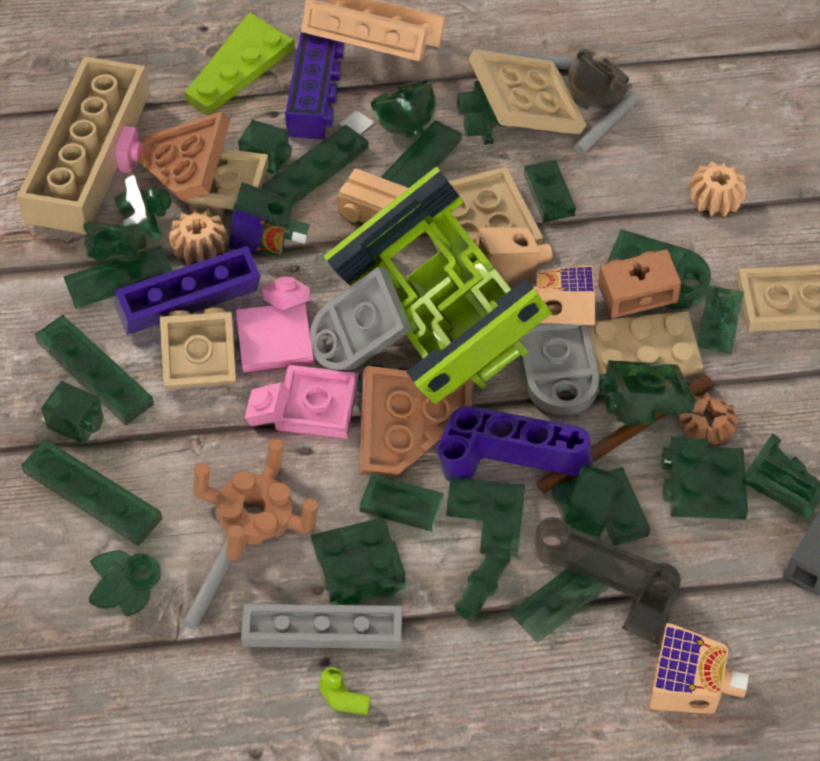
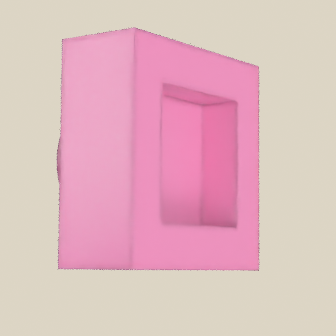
(127, 149)
(286, 293)
(266, 404)

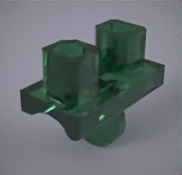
(483, 119)
(145, 205)
(114, 241)
(720, 319)

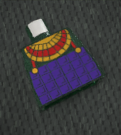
(264, 222)

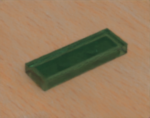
(423, 154)
(102, 280)
(556, 603)

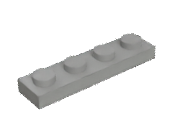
(321, 626)

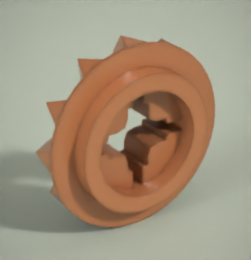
(722, 427)

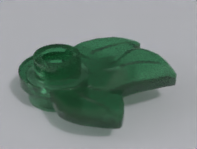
(120, 582)

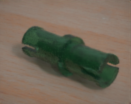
(482, 583)

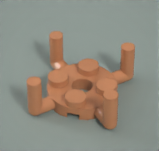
(256, 489)

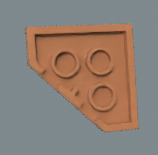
(186, 155)
(400, 420)

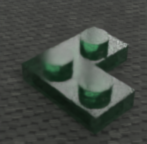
(495, 504)
(626, 518)

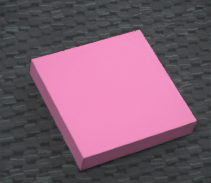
(274, 337)
(318, 401)

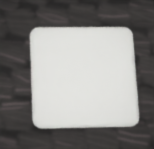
(357, 122)

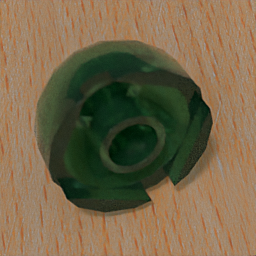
(406, 109)

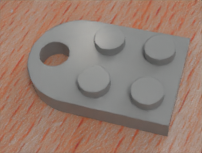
(360, 321)
(557, 362)

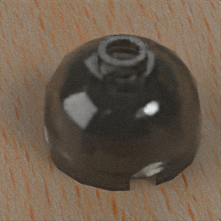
(596, 82)

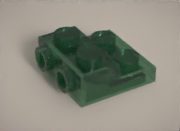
(642, 388)
(704, 480)
(358, 562)

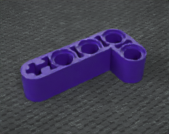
(512, 439)

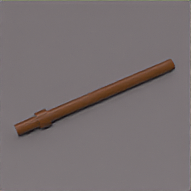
(617, 438)

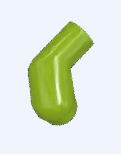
(338, 695)

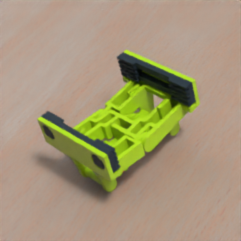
(482, 340)

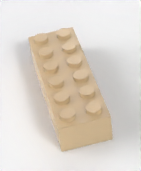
(78, 151)

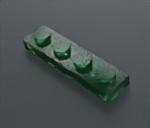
(318, 165)
(94, 369)
(92, 492)

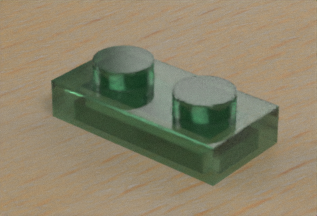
(549, 191)
(401, 502)

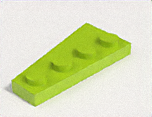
(239, 61)

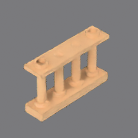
(374, 25)

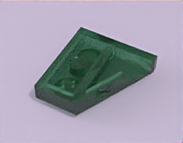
(783, 479)

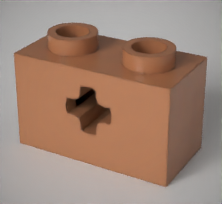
(639, 283)

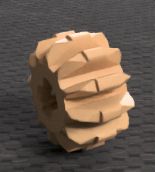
(717, 189)
(197, 237)

